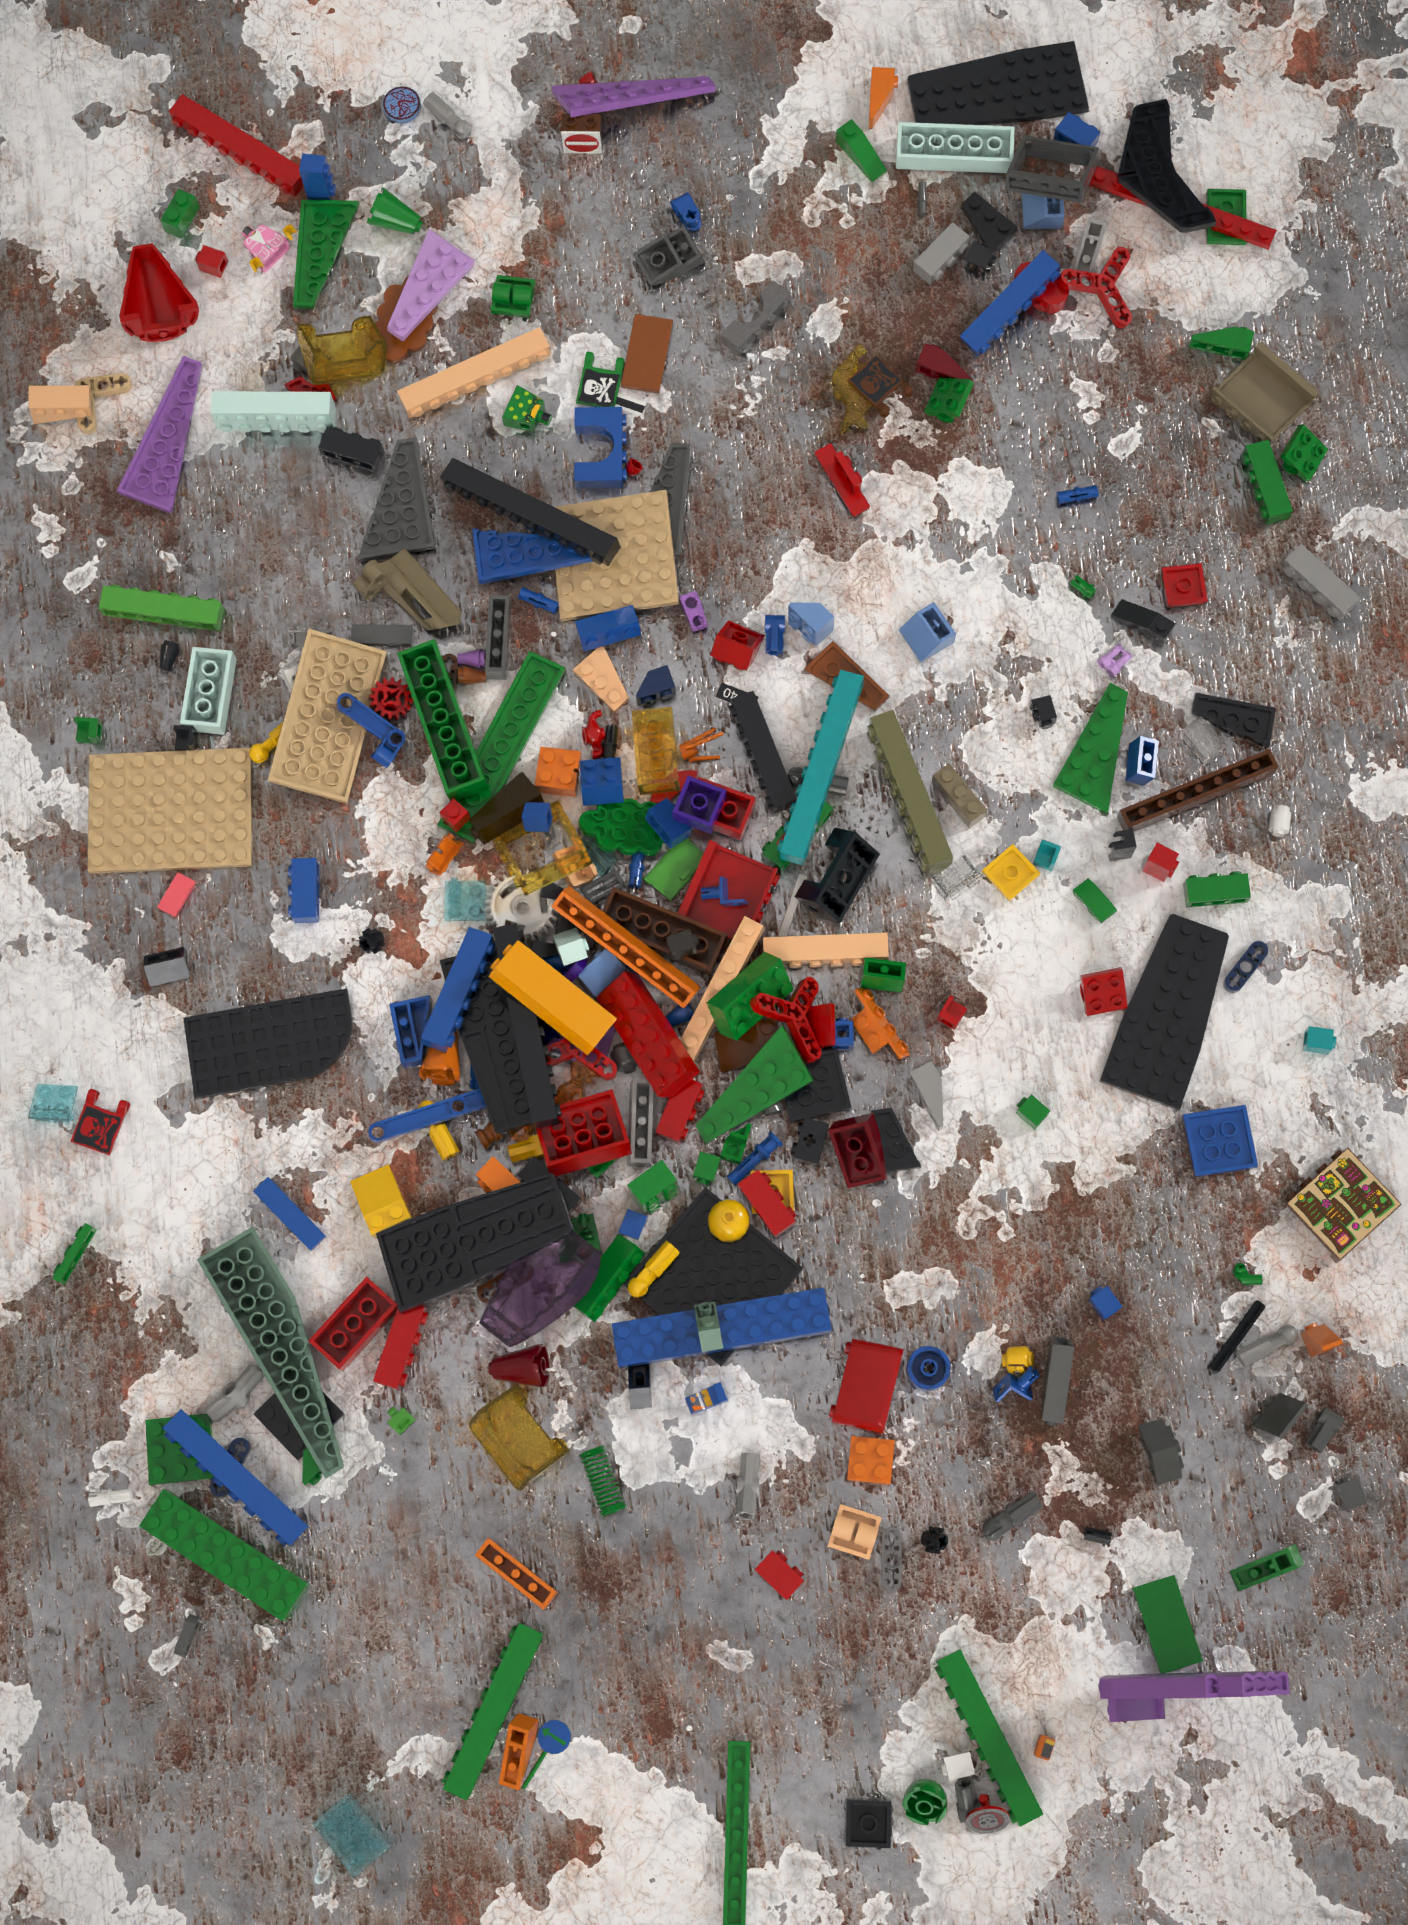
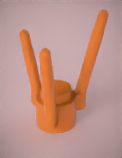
(689, 748)

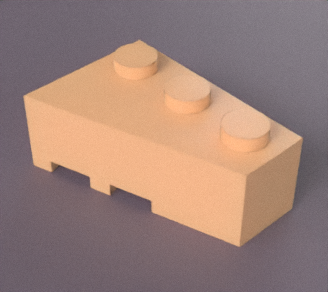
(59, 402)

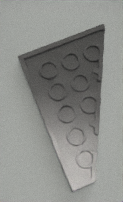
(401, 508)

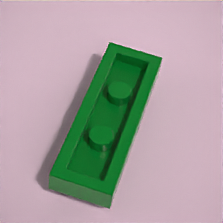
(74, 1253)

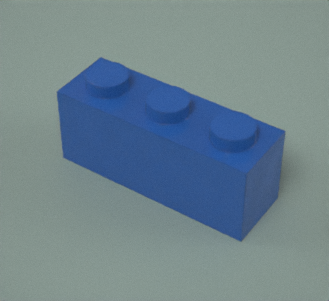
(317, 177)
(608, 628)
(304, 890)

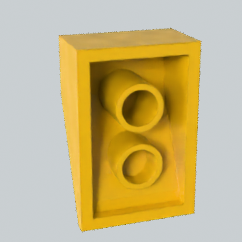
(380, 1200)

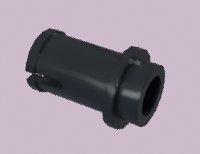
(1097, 1535)

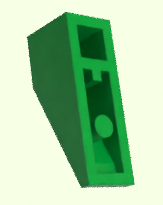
(859, 150)
(1229, 342)
(1267, 1567)

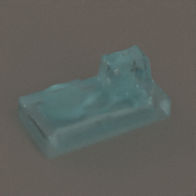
(601, 860)

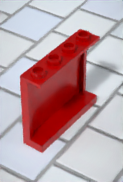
(746, 881)

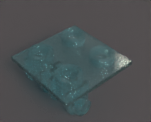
(465, 900)
(53, 1103)

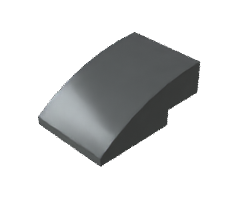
(668, 256)

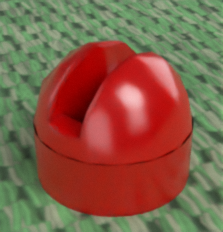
(633, 467)

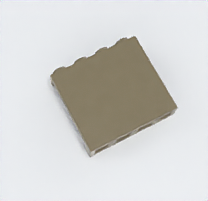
(1264, 395)

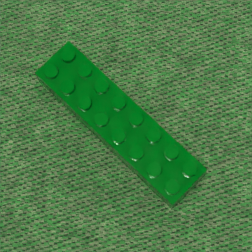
(442, 720)
(225, 1555)

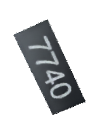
(727, 692)

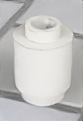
(1279, 820)

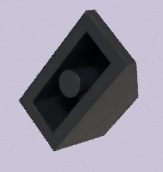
(639, 1387)

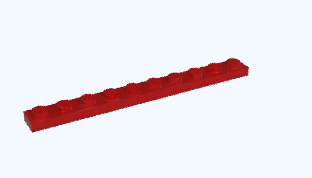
(1225, 222)

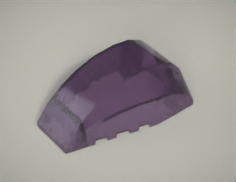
(541, 1289)

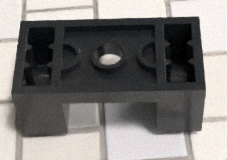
(832, 895)

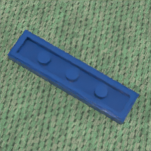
(289, 1214)

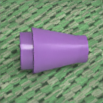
(472, 658)

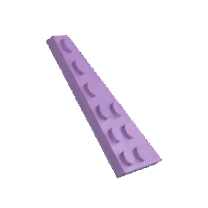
(430, 280)

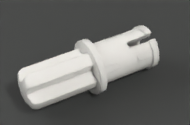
(110, 1497)

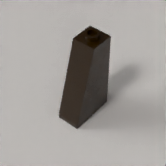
(504, 809)

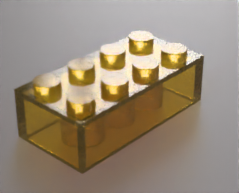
(655, 750)

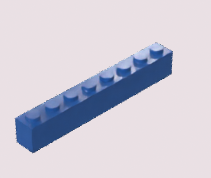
(235, 1477)

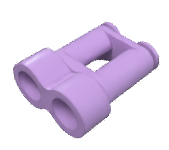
(1109, 664)

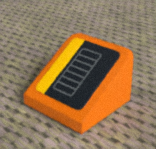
(1044, 1747)

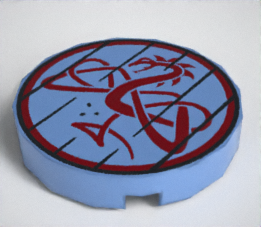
(401, 104)

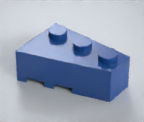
(409, 1022)

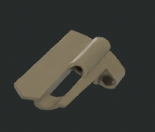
(402, 580)

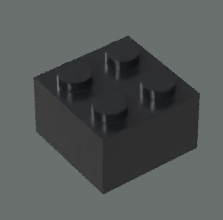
(868, 1823)

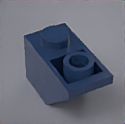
(656, 685)

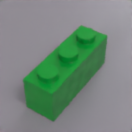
(1216, 889)

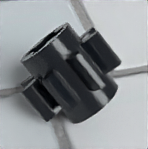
(371, 941)
(934, 1540)

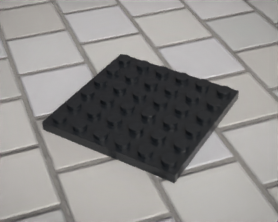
(715, 1269)

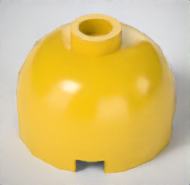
(728, 1220)

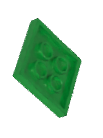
(166, 1460)

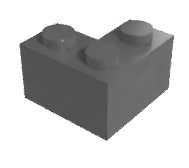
(1161, 1451)

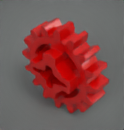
(386, 692)

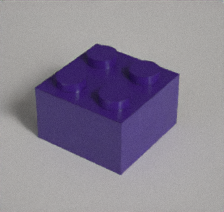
(699, 804)

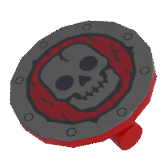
(987, 1818)

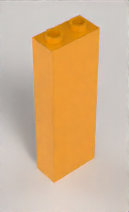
(551, 996)

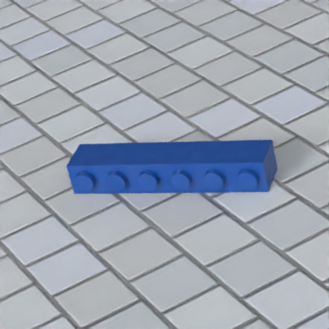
(1010, 303)
(458, 989)

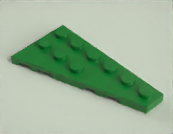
(320, 237)
(1092, 763)
(763, 1082)

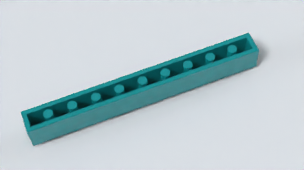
(821, 767)

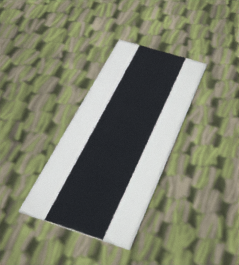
(630, 404)

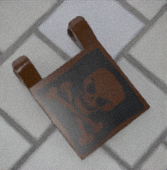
(878, 381)

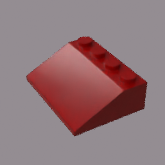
(586, 1134)

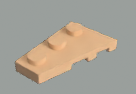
(602, 679)

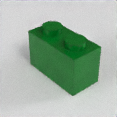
(179, 213)
(883, 975)

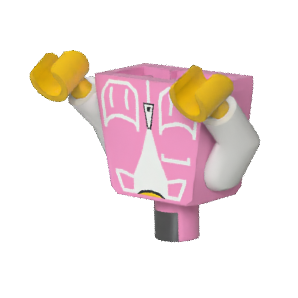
(266, 245)

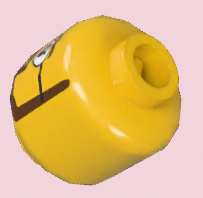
(1018, 1359)

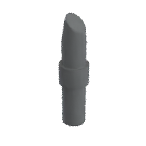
(922, 199)

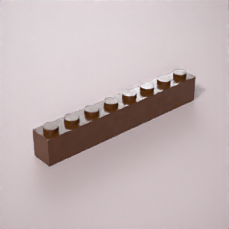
(1198, 791)

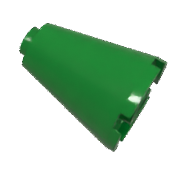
(394, 214)

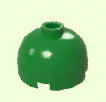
(925, 1802)

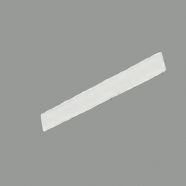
(791, 908)

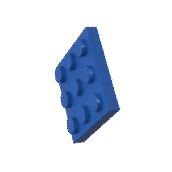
(1220, 1141)

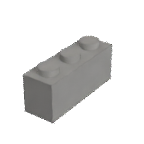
(941, 254)

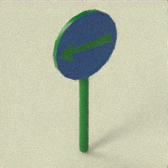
(553, 1739)

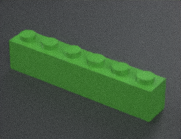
(161, 608)

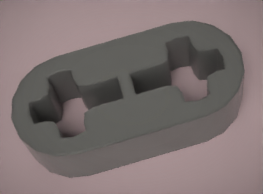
(187, 1635)

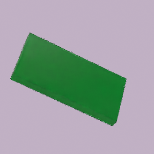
(1167, 1624)

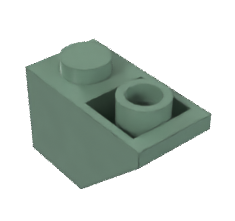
(708, 1326)

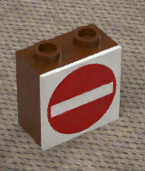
(582, 134)

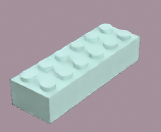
(954, 147)
(273, 411)

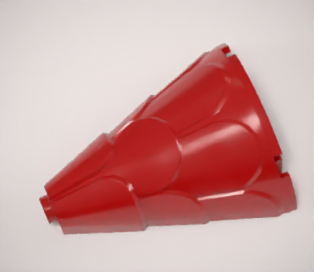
(154, 298)

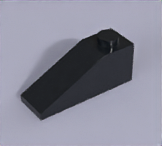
(1144, 621)

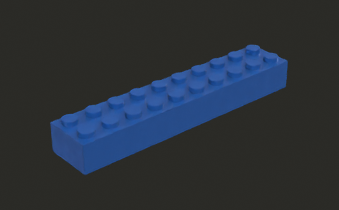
(740, 1324)

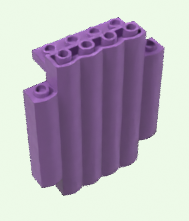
(1143, 1695)

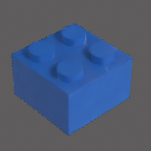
(601, 781)

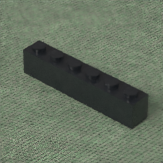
(762, 751)

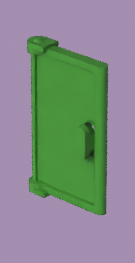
(675, 864)

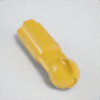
(260, 752)
(441, 1138)
(653, 1268)

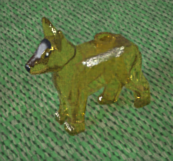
(843, 391)

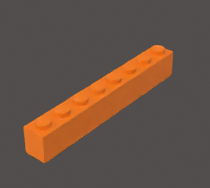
(626, 946)

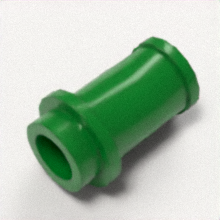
(1083, 587)

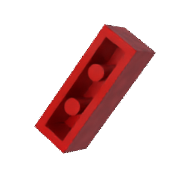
(679, 1112)
(767, 1203)

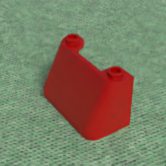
(867, 1386)

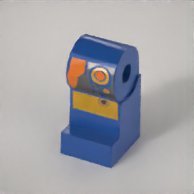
(706, 1398)

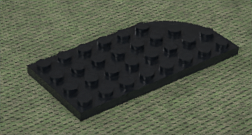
(267, 1042)

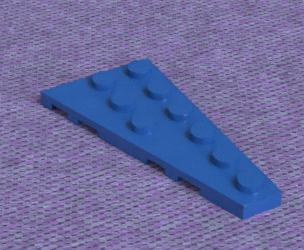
(519, 554)

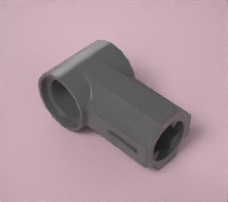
(1326, 1426)
(966, 1797)

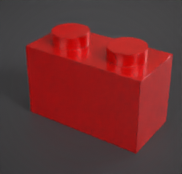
(1161, 862)
(780, 1574)

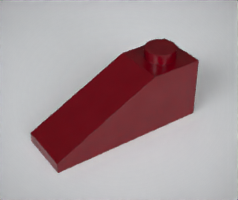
(938, 364)

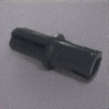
(610, 741)

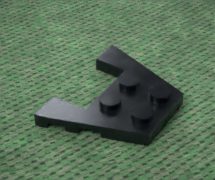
(546, 949)

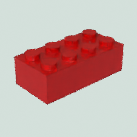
(354, 1324)

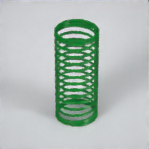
(610, 1508)

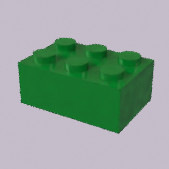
(653, 1188)

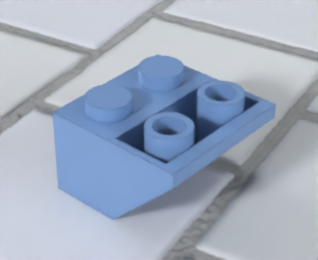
(1042, 212)
(811, 620)
(928, 632)
(600, 973)

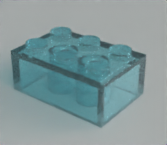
(352, 1835)

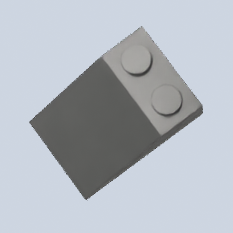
(1277, 1417)

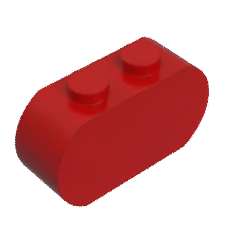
(1052, 299)

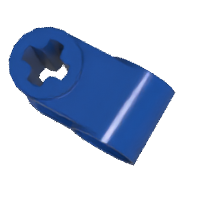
(687, 212)

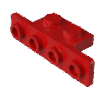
(844, 479)

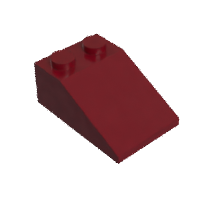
(859, 1150)

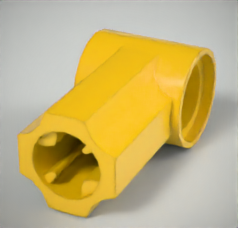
(525, 1150)

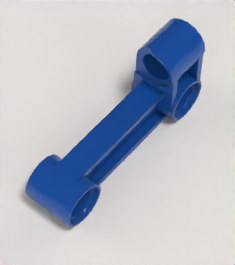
(376, 726)

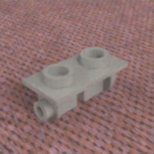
(300, 633)

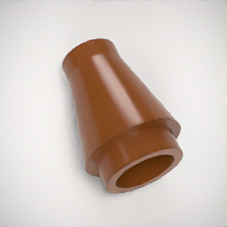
(470, 676)

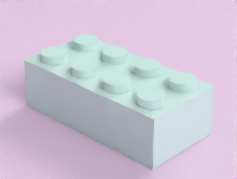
(208, 690)

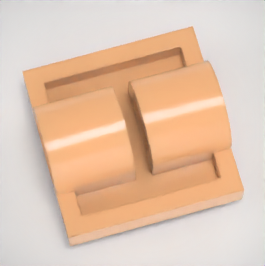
(854, 1531)

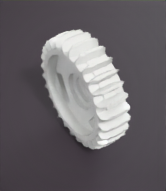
(506, 909)

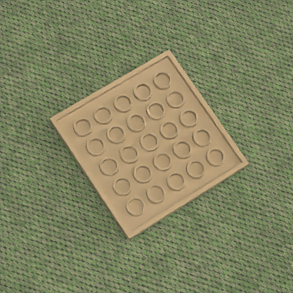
(641, 570)

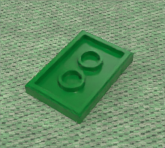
(1230, 201)

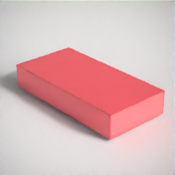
(176, 895)

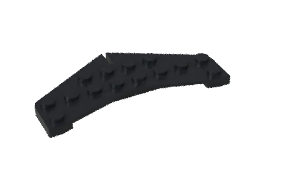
(1150, 174)

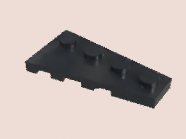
(1239, 717)

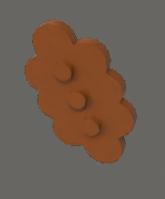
(416, 341)

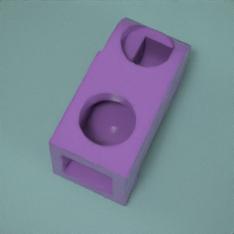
(693, 611)

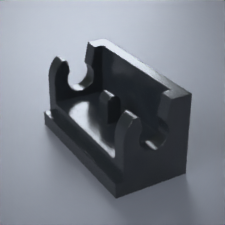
(1125, 847)

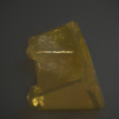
(343, 354)
(516, 1438)

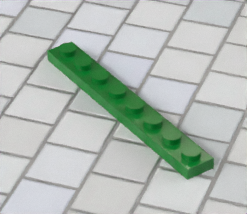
(736, 1833)

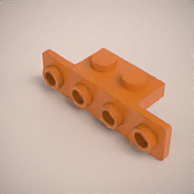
(875, 1028)

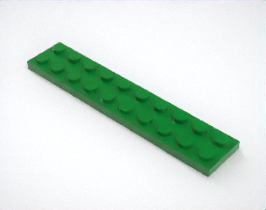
(511, 731)

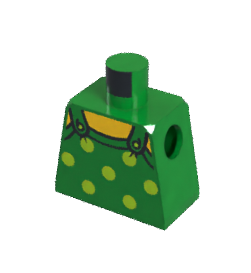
(525, 411)

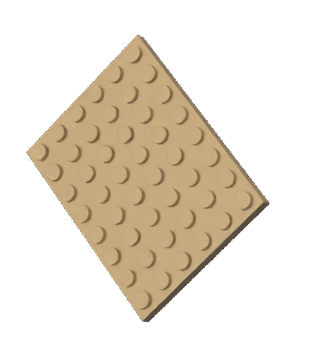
(170, 810)

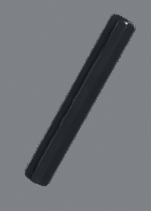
(1237, 1336)

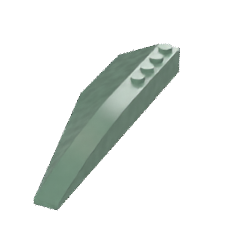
(275, 1335)

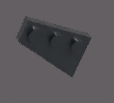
(990, 224)
(896, 1148)

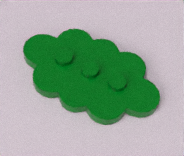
(621, 828)

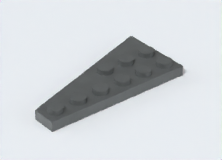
(674, 478)

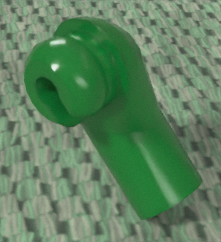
(1245, 1277)

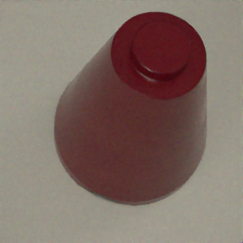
(522, 1366)

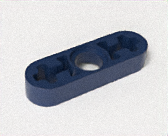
(1250, 951)
(243, 1455)

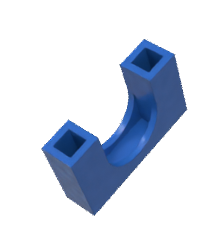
(610, 471)

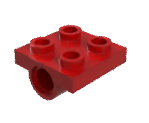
(1103, 991)

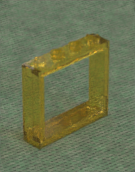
(552, 871)

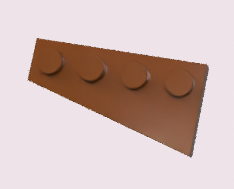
(834, 659)

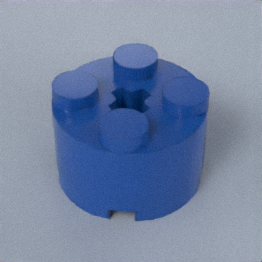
(930, 1356)

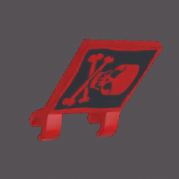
(97, 1126)

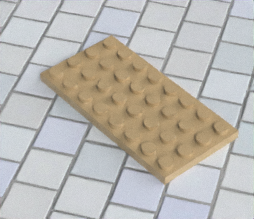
(317, 742)

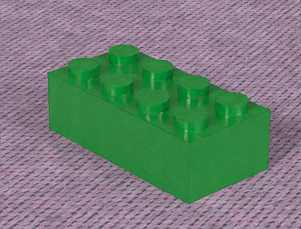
(732, 1003)

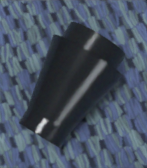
(168, 654)

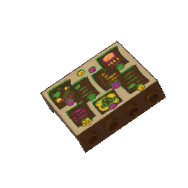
(1342, 1203)

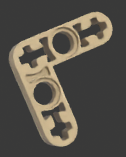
(93, 383)

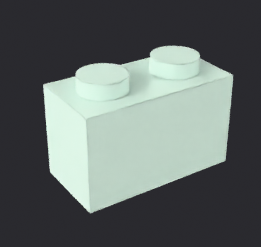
(571, 946)

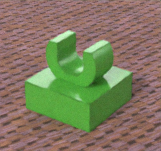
(400, 1419)

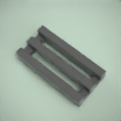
(600, 880)

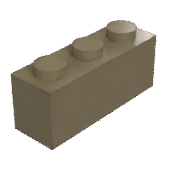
(959, 795)

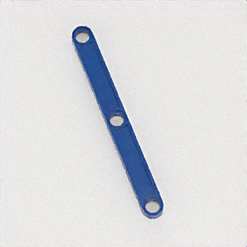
(427, 1116)

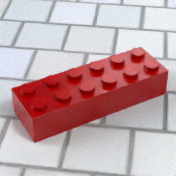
(648, 1035)

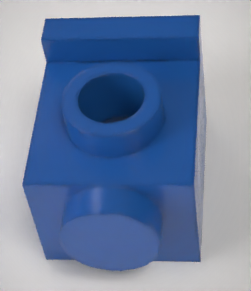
(846, 1042)

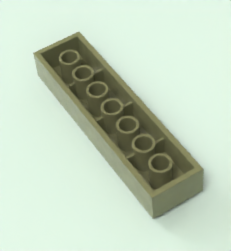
(909, 792)

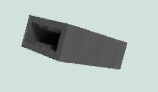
(1057, 1380)

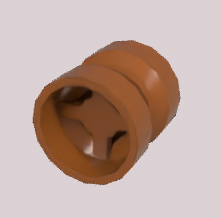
(488, 1135)

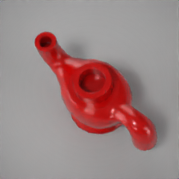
(593, 735)

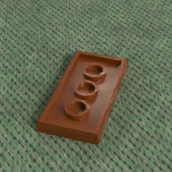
(647, 353)

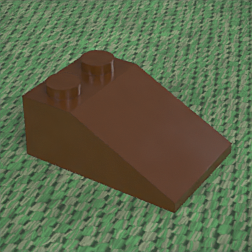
(737, 1054)

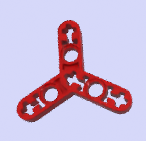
(1095, 287)
(796, 1019)
(567, 1054)

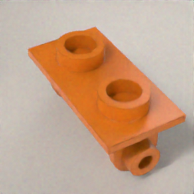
(449, 848)

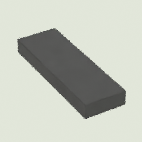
(382, 634)

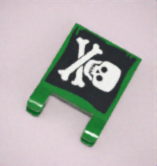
(598, 385)

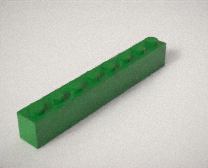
(492, 1712)
(989, 1738)

